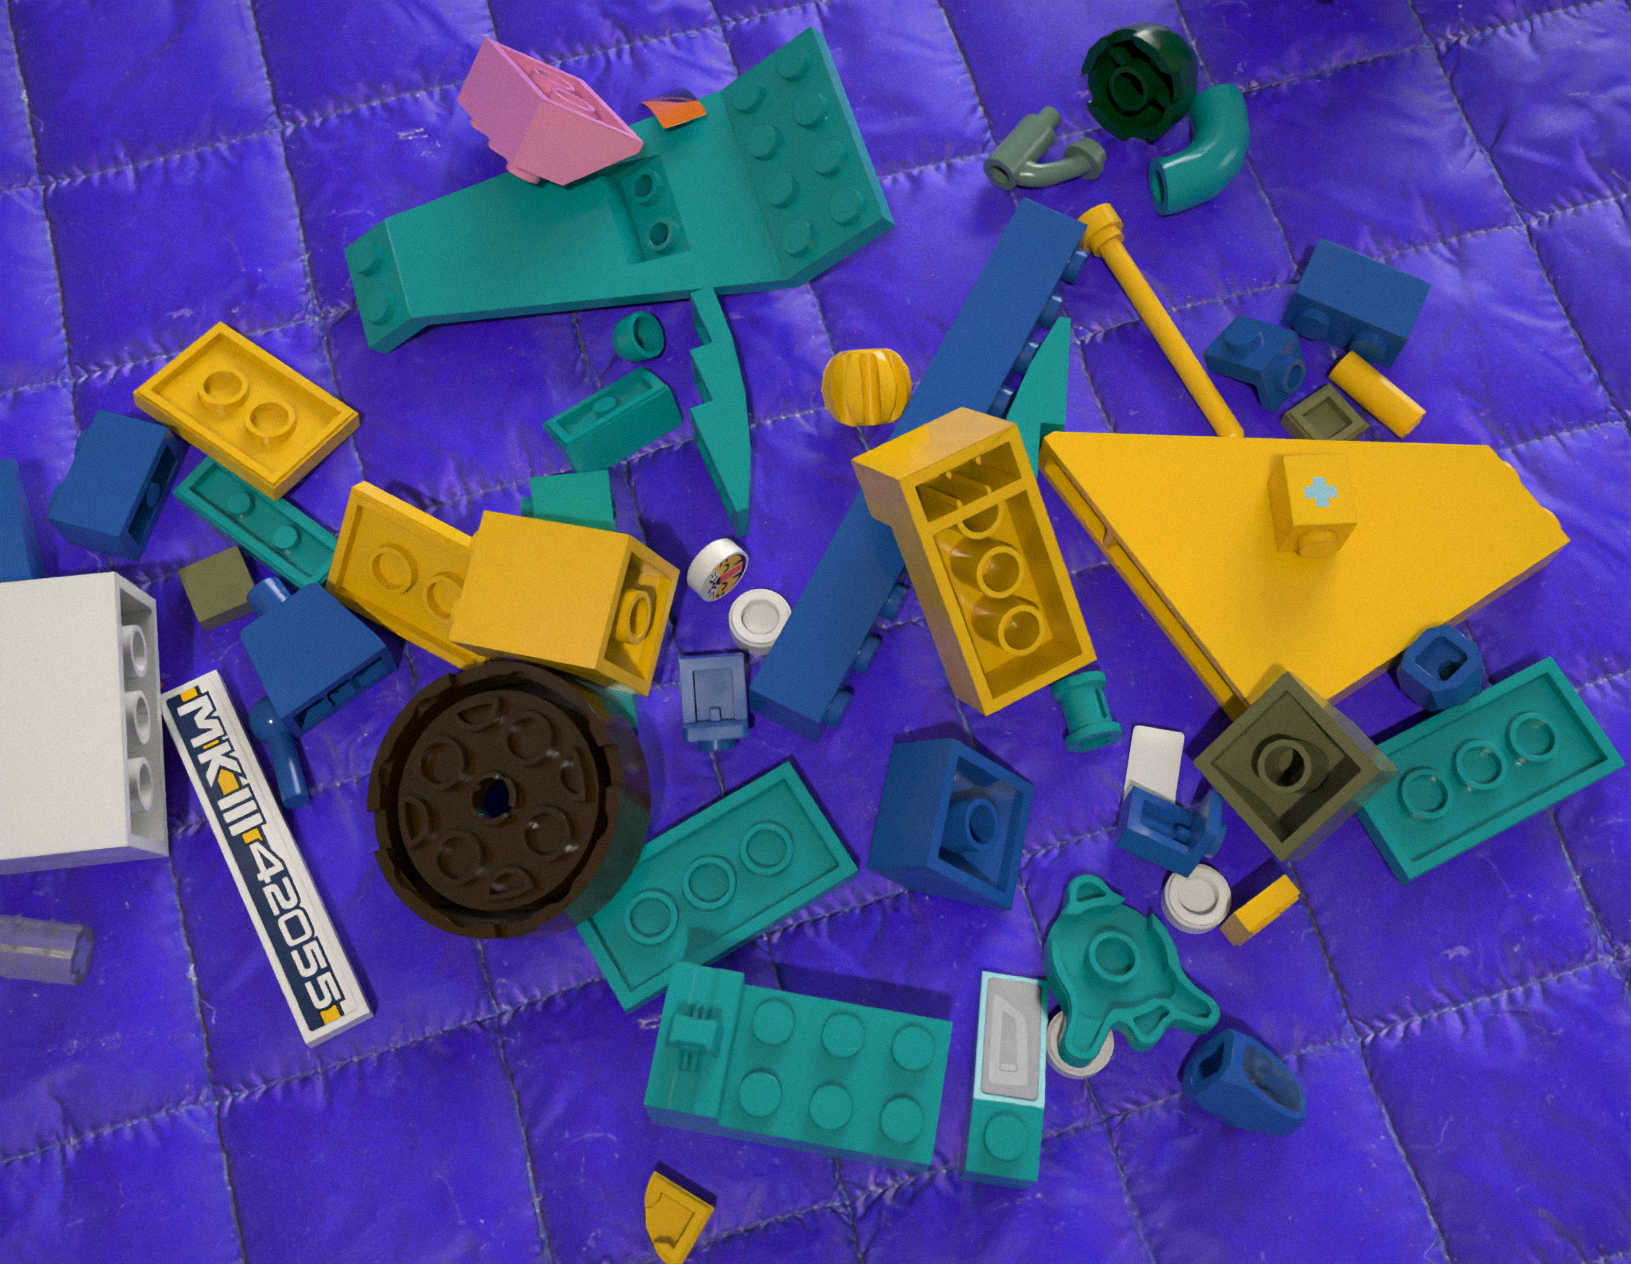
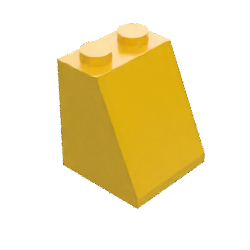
(565, 600)

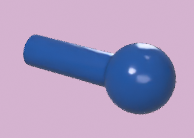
(271, 730)

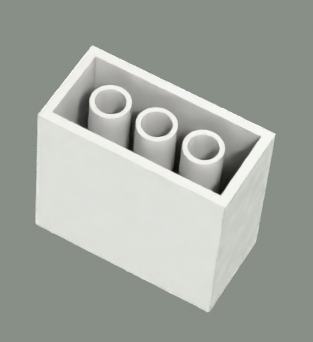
(79, 724)

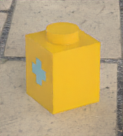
(1312, 503)

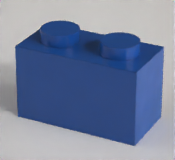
(1356, 303)
(116, 485)

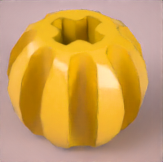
(866, 387)

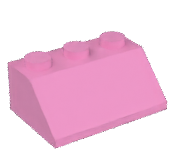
(542, 117)

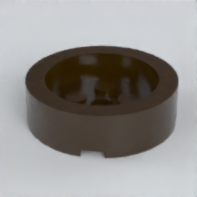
(573, 796)

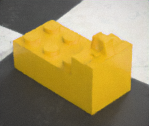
(979, 555)

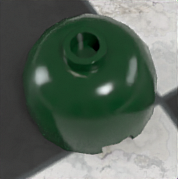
(1141, 80)

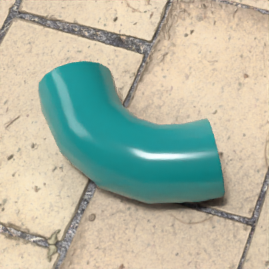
(1211, 158)

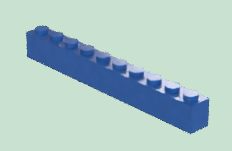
(863, 569)

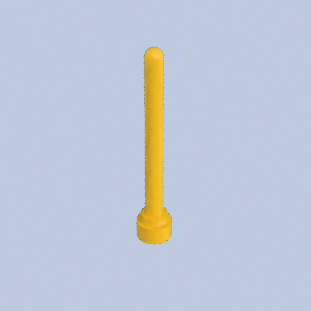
(1105, 241)

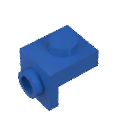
(1261, 357)
(713, 700)
(1169, 833)

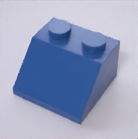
(951, 824)

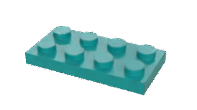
(1485, 769)
(716, 885)

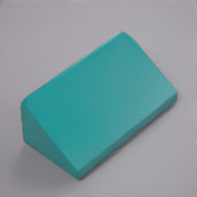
(614, 422)

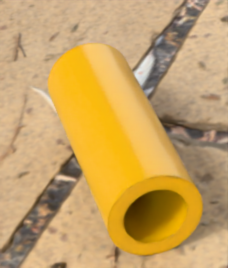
(1377, 394)

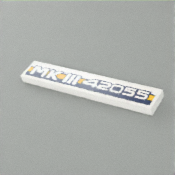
(264, 860)

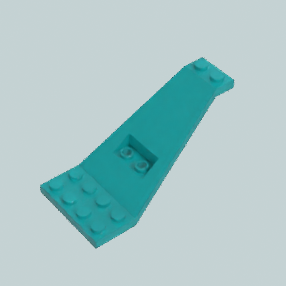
(747, 193)

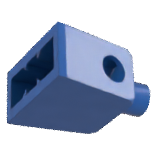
(311, 652)

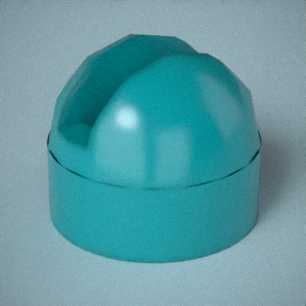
(636, 330)

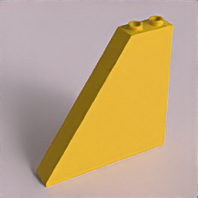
(1199, 550)

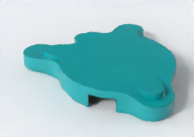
(1117, 974)

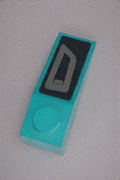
(1006, 1083)

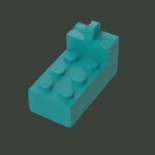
(797, 1070)

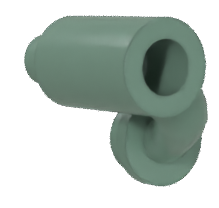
(1017, 155)

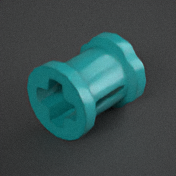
(1086, 712)

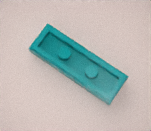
(265, 529)

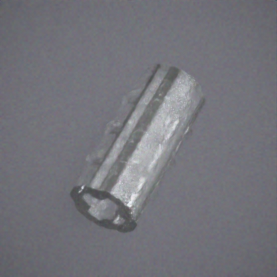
(45, 950)

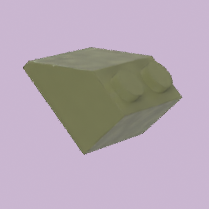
(1294, 768)

